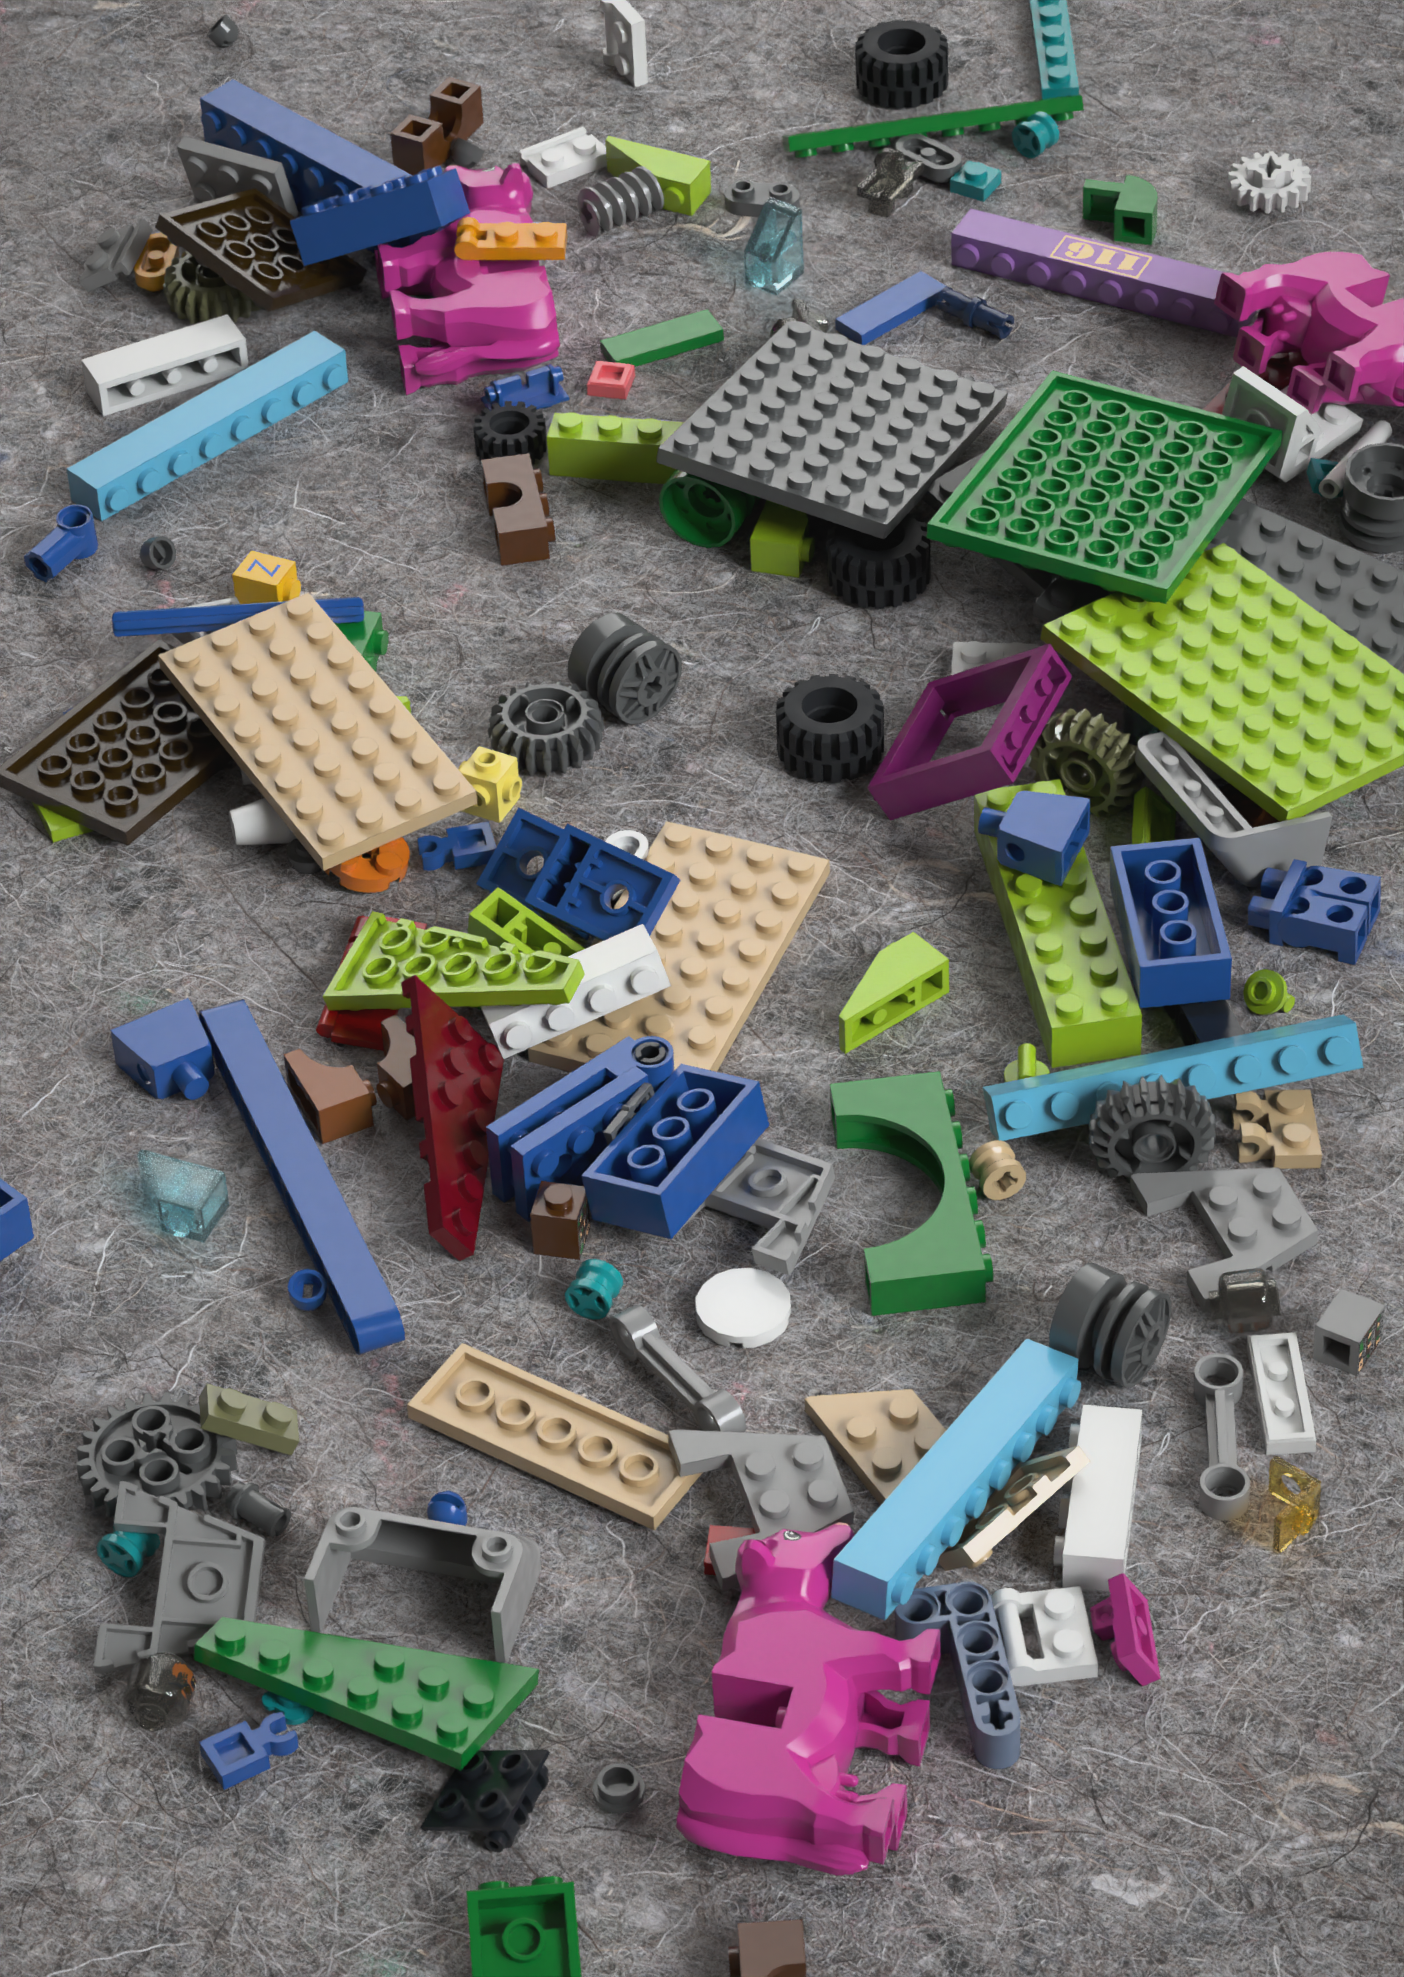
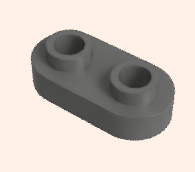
(939, 160)
(749, 197)

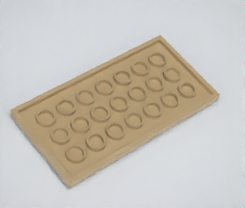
(317, 731)
(716, 943)

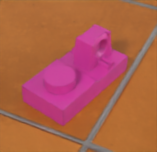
(1128, 1620)

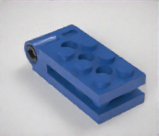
(563, 1126)

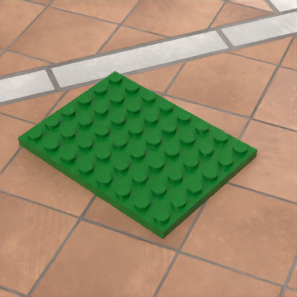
(1106, 486)

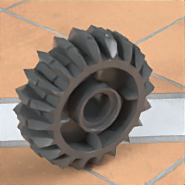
(546, 727)
(1152, 1129)

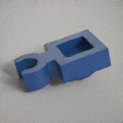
(464, 846)
(245, 1752)

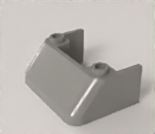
(1237, 845)
(426, 1547)

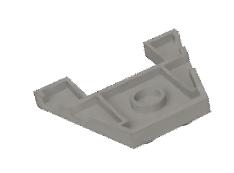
(776, 1191)
(1246, 1211)
(782, 1480)
(204, 1575)

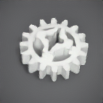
(1269, 182)

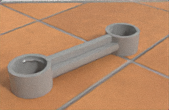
(639, 1337)
(1221, 1437)

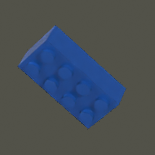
(379, 214)
(1170, 923)
(675, 1151)

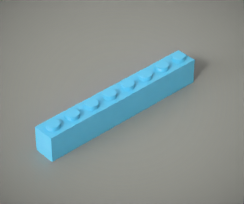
(207, 425)
(1213, 1066)
(955, 1480)

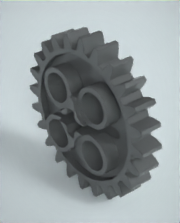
(157, 1450)

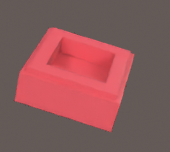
(611, 380)

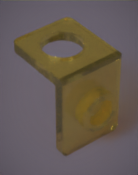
(1301, 1510)

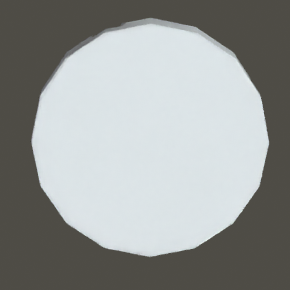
(743, 1307)

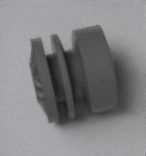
(1374, 498)
(625, 668)
(1111, 1324)

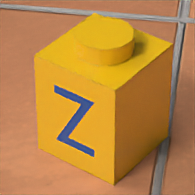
(265, 579)

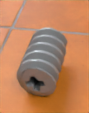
(619, 199)

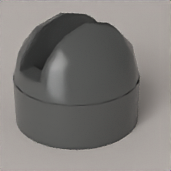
(223, 32)
(466, 154)
(159, 548)

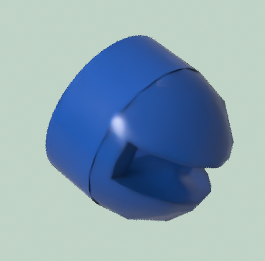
(296, 1289)
(448, 1508)

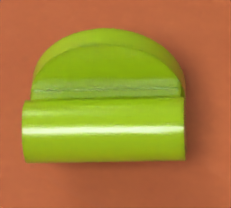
(1267, 993)
(1025, 1065)

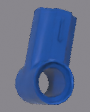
(69, 540)

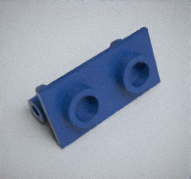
(540, 390)

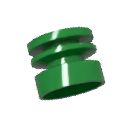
(704, 510)

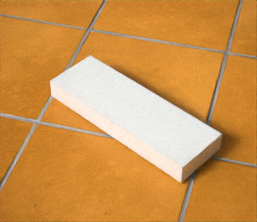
(1281, 1394)

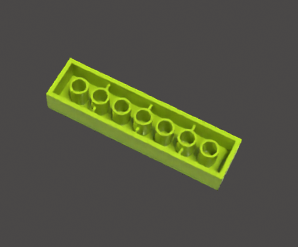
(1064, 951)

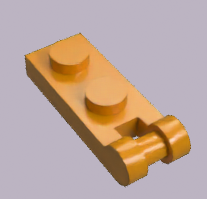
(510, 240)

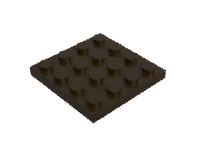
(255, 249)

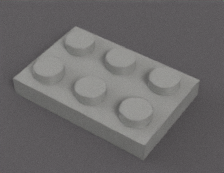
(224, 171)

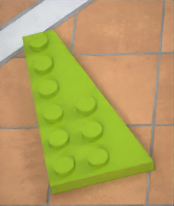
(452, 964)

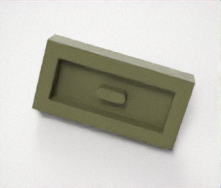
(248, 1419)

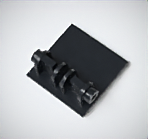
(491, 1795)

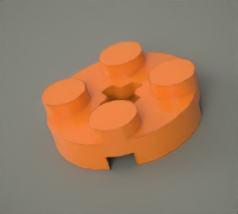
(375, 873)

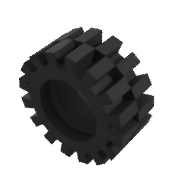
(510, 431)

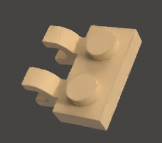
(1290, 1124)

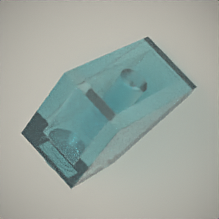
(775, 248)
(183, 1195)

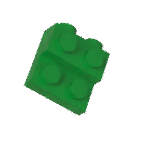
(524, 1929)

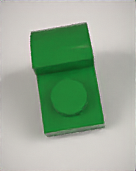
(1126, 204)

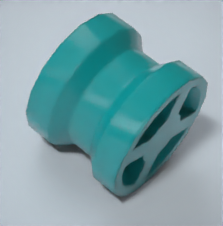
(1035, 135)
(594, 1289)
(125, 1551)

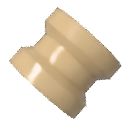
(997, 1170)

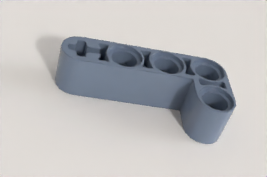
(979, 1662)

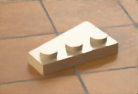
(1005, 1509)

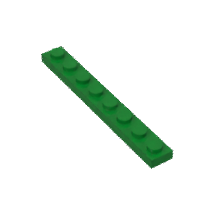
(949, 123)

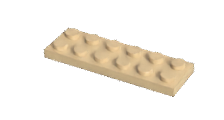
(553, 1435)

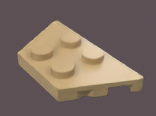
(877, 1433)

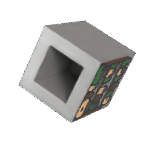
(1349, 1332)

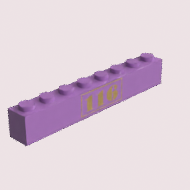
(1091, 270)

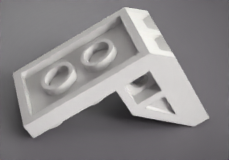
(1303, 433)

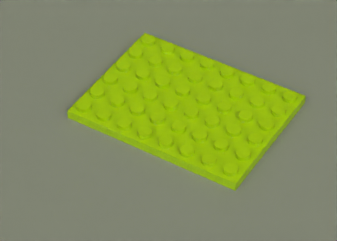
(1246, 682)

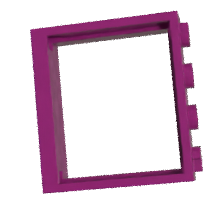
(1031, 690)

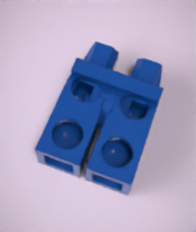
(1317, 908)

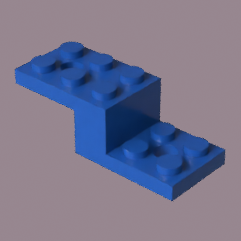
(576, 879)

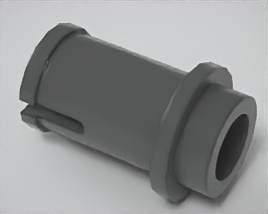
(256, 1508)

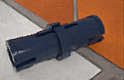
(975, 312)

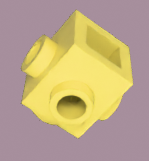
(496, 783)

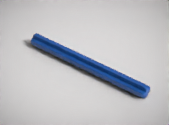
(218, 617)

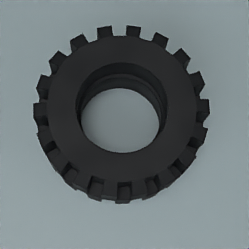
(901, 64)
(877, 569)
(830, 728)

